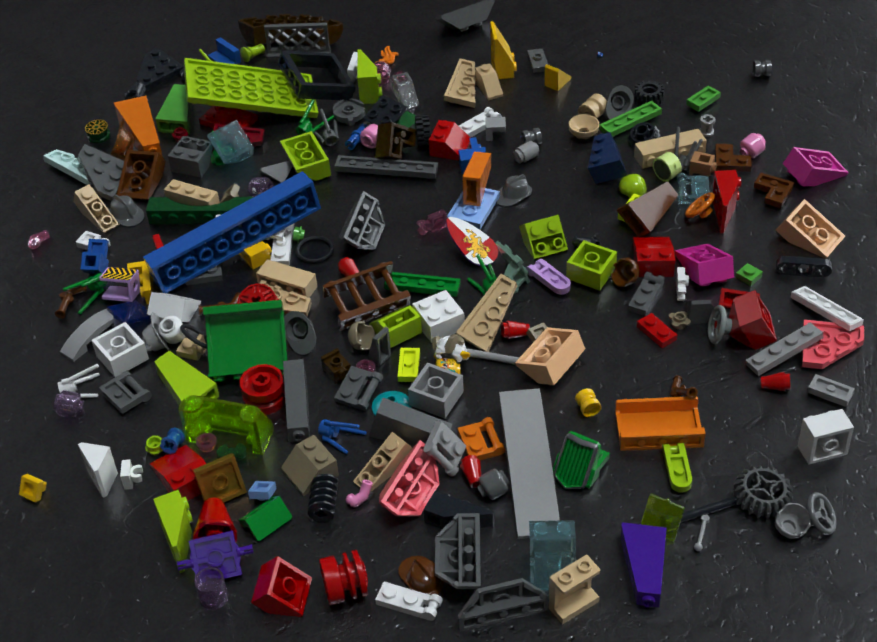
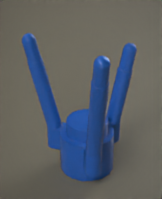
(330, 429)

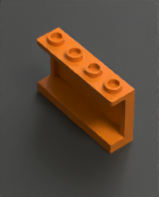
(658, 421)

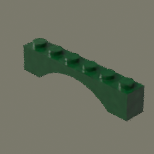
(166, 211)

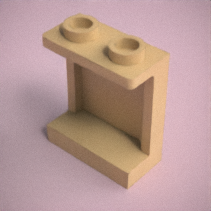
(571, 589)

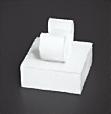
(129, 474)

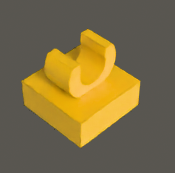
(32, 487)

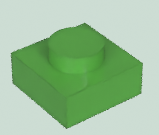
(749, 274)

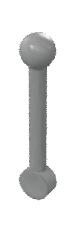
(704, 519)

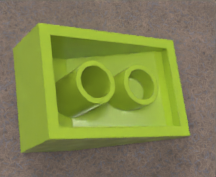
(367, 79)
(175, 523)

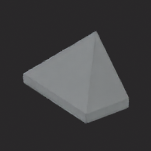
(277, 171)

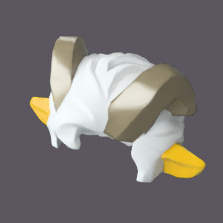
(450, 347)

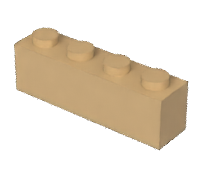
(648, 150)

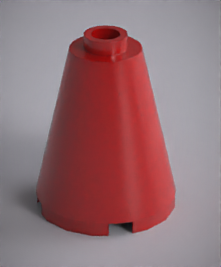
(213, 519)

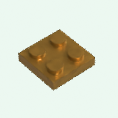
(220, 479)

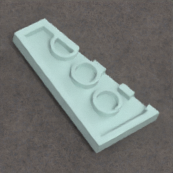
(67, 163)

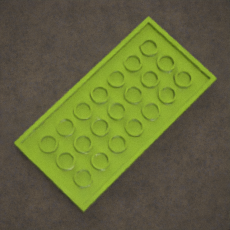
(243, 88)

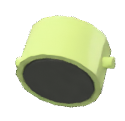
(667, 166)

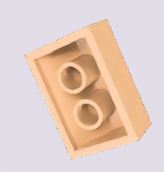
(551, 355)

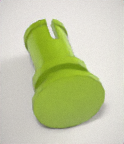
(249, 52)

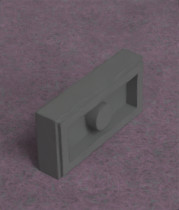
(537, 60)

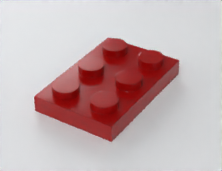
(225, 115)

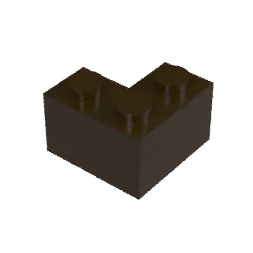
(391, 140)

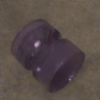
(211, 588)

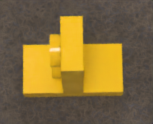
(145, 279)

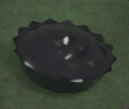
(643, 132)

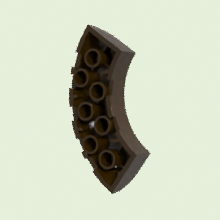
(254, 33)

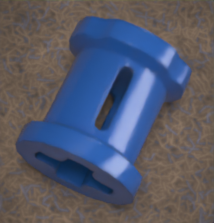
(170, 443)

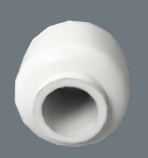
(170, 330)

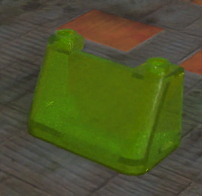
(207, 414)

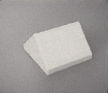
(99, 466)

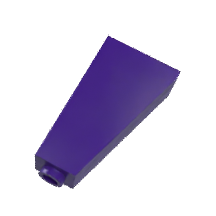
(644, 558)

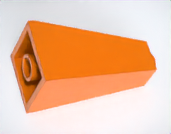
(139, 123)

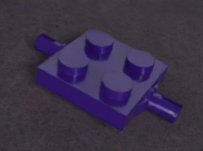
(218, 552)

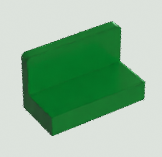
(266, 517)

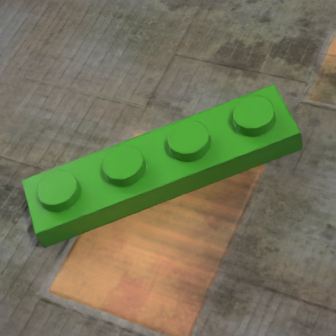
(631, 118)

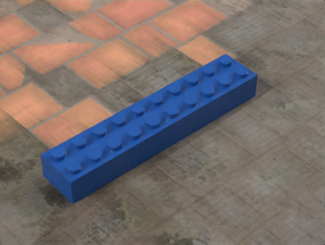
(232, 232)

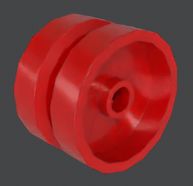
(263, 388)

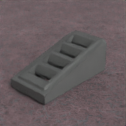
(380, 347)

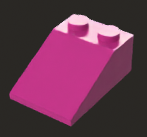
(813, 166)
(706, 264)

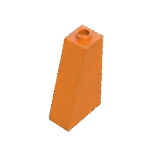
(476, 178)

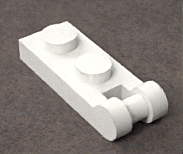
(477, 123)
(408, 601)

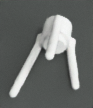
(70, 383)

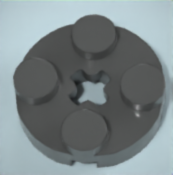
(349, 111)

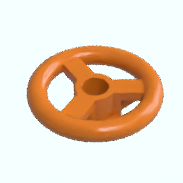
(700, 206)

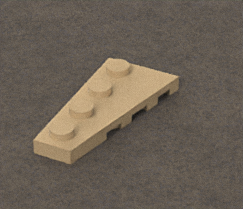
(462, 84)
(488, 314)

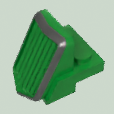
(579, 461)

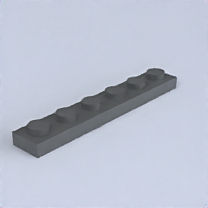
(386, 166)

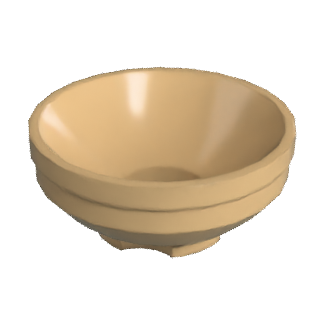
(583, 123)

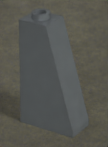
(296, 400)
(404, 422)

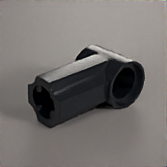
(135, 91)

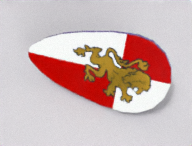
(471, 241)

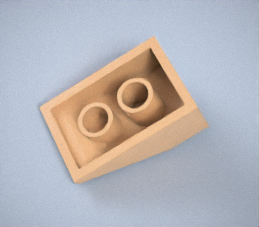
(810, 230)

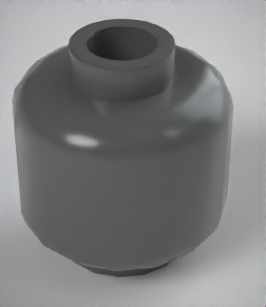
(493, 484)

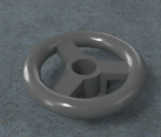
(819, 515)

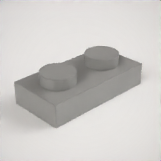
(831, 390)

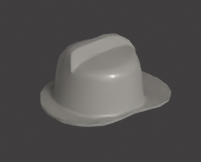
(151, 335)

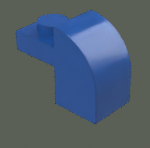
(466, 154)
(95, 258)

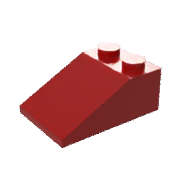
(726, 194)
(654, 256)
(177, 473)

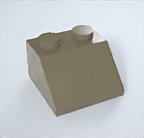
(307, 461)

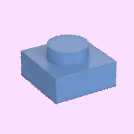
(262, 490)

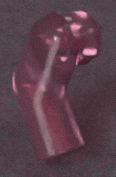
(36, 239)

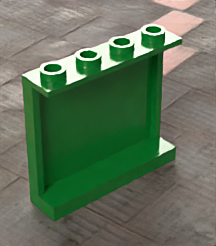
(244, 337)

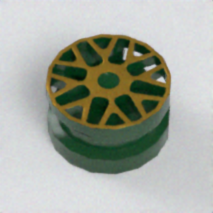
(97, 131)

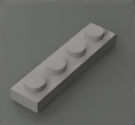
(784, 349)

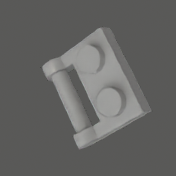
(449, 444)

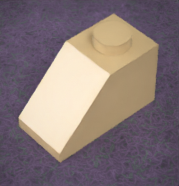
(488, 81)

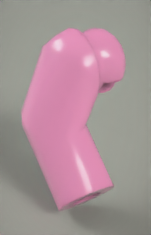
(362, 496)

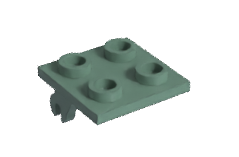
(515, 269)

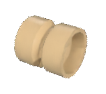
(593, 106)

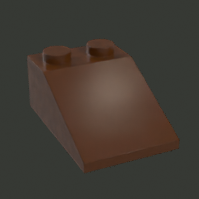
(140, 174)

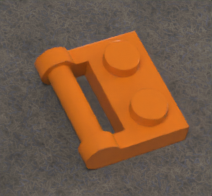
(474, 440)

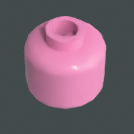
(369, 136)
(752, 145)

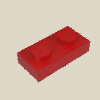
(657, 330)

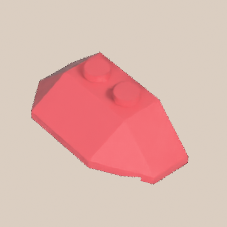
(411, 484)

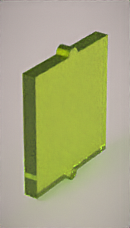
(663, 513)

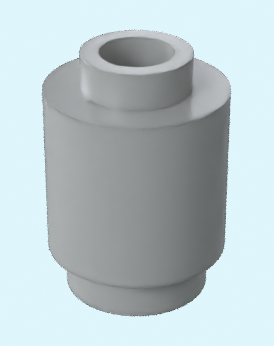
(526, 152)

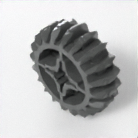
(765, 486)

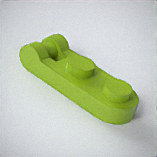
(677, 467)

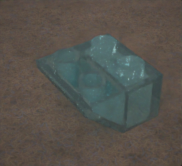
(231, 143)

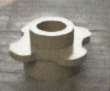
(679, 320)

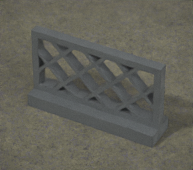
(274, 53)

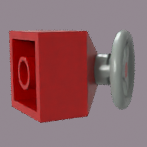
(747, 322)

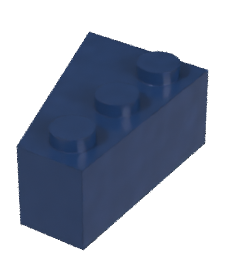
(605, 159)

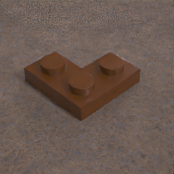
(727, 161)
(777, 189)

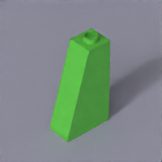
(175, 111)

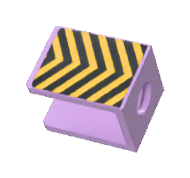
(124, 276)

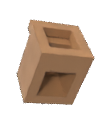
(702, 164)

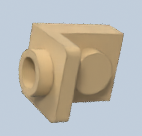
(190, 350)

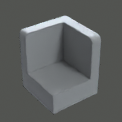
(494, 124)

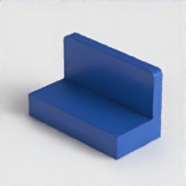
(225, 53)

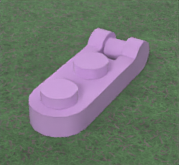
(549, 276)

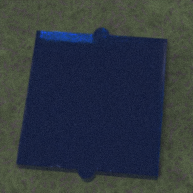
(129, 312)

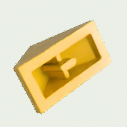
(555, 78)

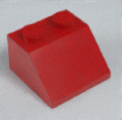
(447, 140)
(281, 588)

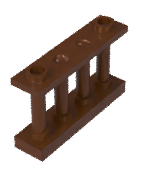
(366, 311)

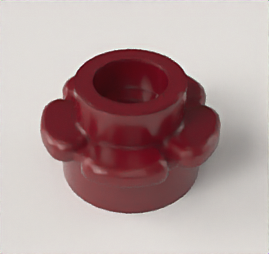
(179, 133)

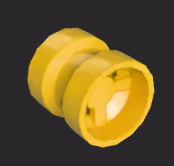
(588, 403)

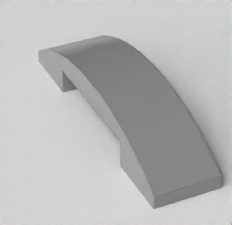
(88, 330)

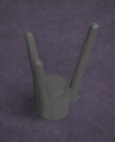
(330, 136)
(685, 160)

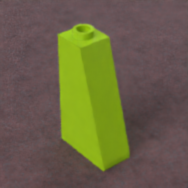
(183, 379)

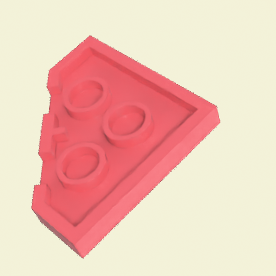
(834, 345)

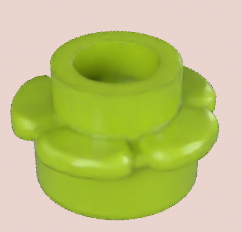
(153, 445)

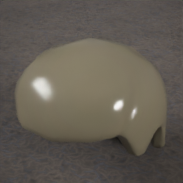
(360, 336)

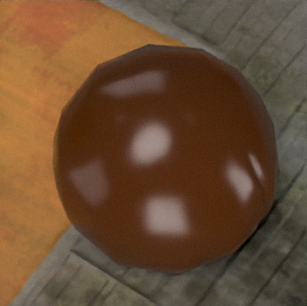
(625, 272)

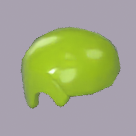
(632, 185)

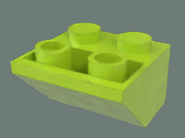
(543, 237)
(401, 324)

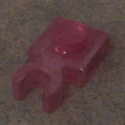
(434, 223)

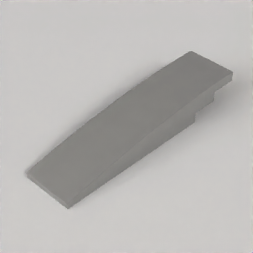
(528, 458)

